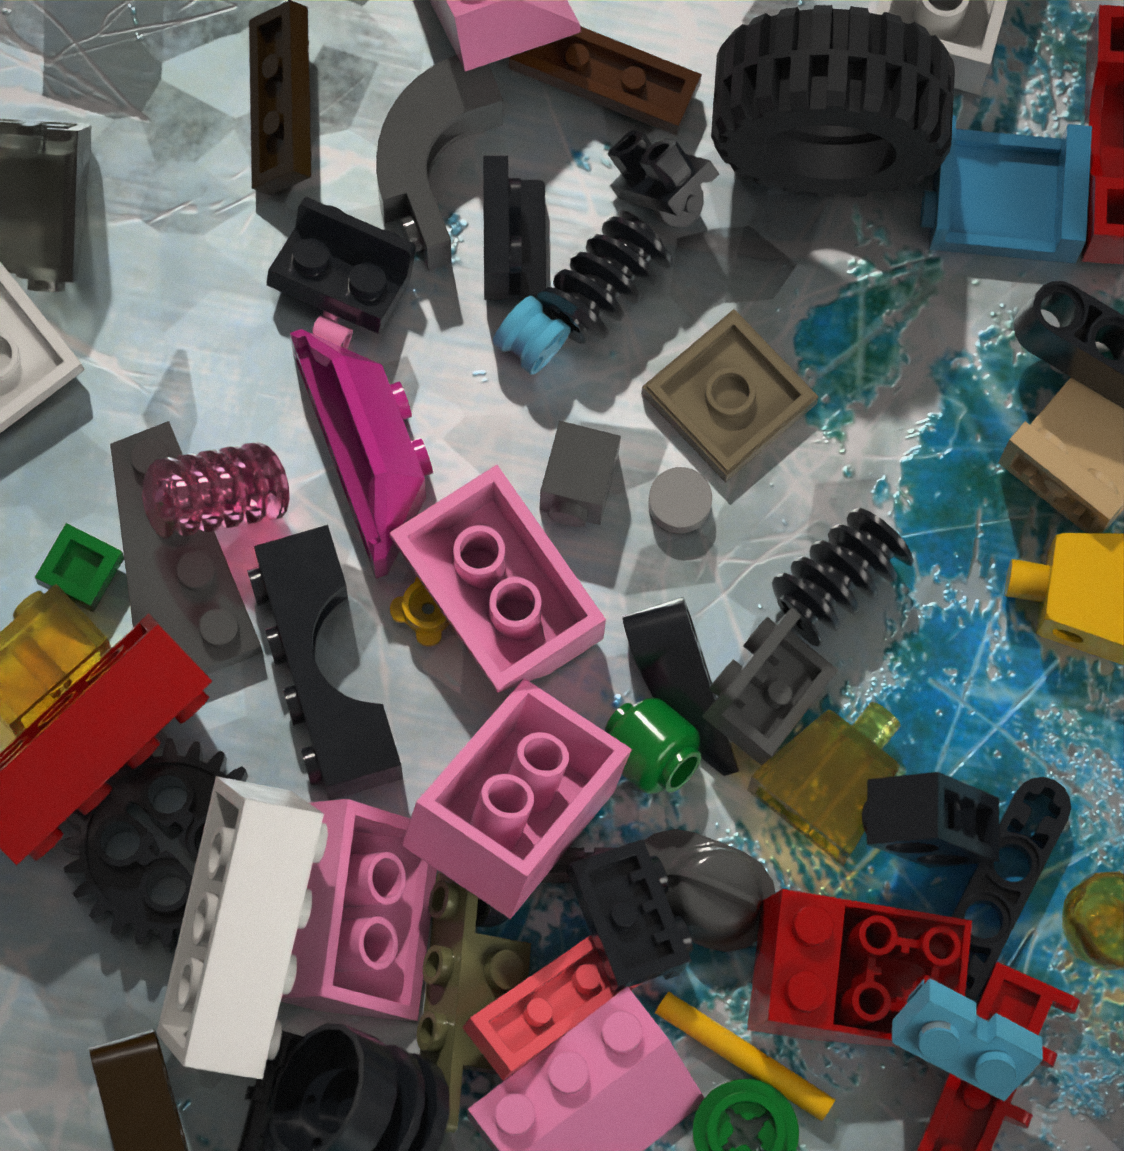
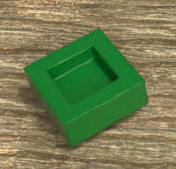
(80, 567)

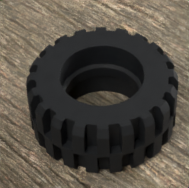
(833, 101)

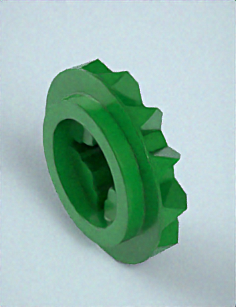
(748, 1101)

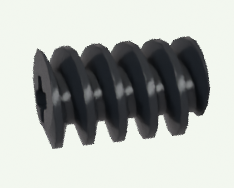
(604, 275)
(838, 570)

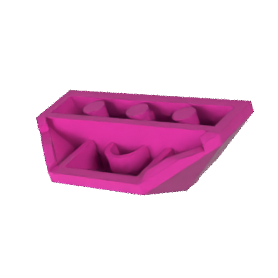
(366, 441)

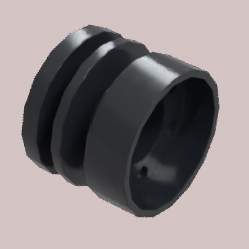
(357, 1095)

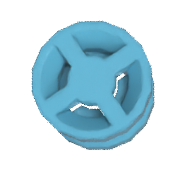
(531, 335)

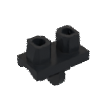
(661, 177)

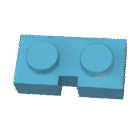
(949, 1034)

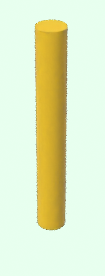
(744, 1055)

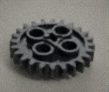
(127, 884)

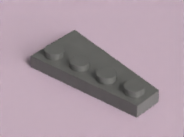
(178, 578)

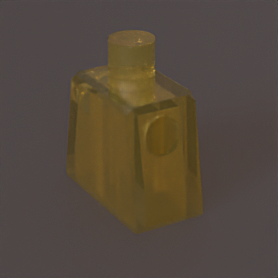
(823, 777)

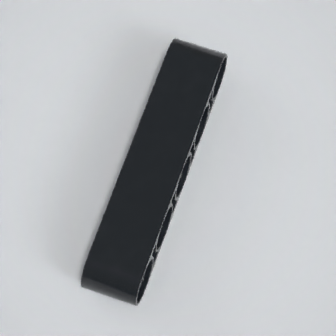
(1073, 344)

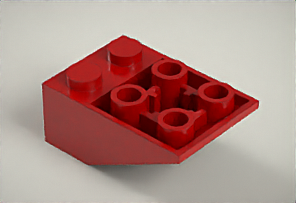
(847, 966)

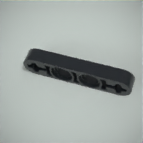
(1006, 896)

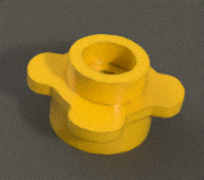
(408, 610)

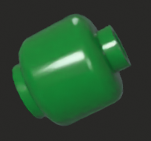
(661, 745)

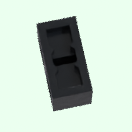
(932, 820)

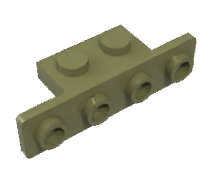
(462, 977)

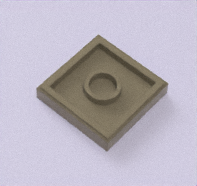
(729, 395)

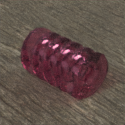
(215, 489)

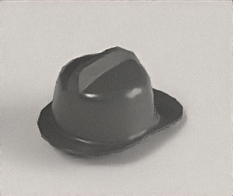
(712, 888)

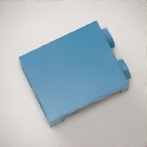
(1011, 195)

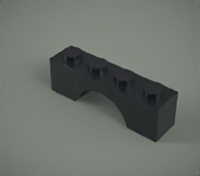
(348, 736)

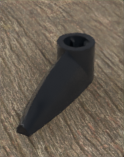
(677, 673)

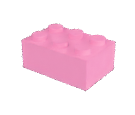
(516, 797)

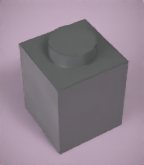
(579, 474)

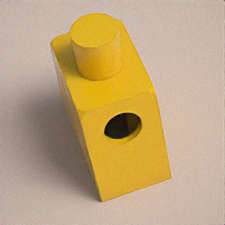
(1077, 592)

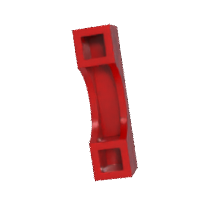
(1106, 115)

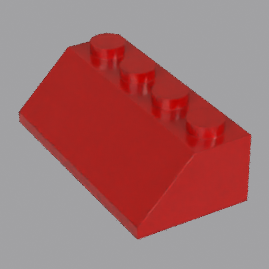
(91, 733)

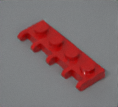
(963, 1113)

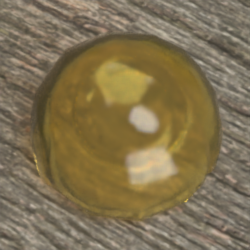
(1096, 920)

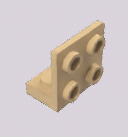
(1073, 456)

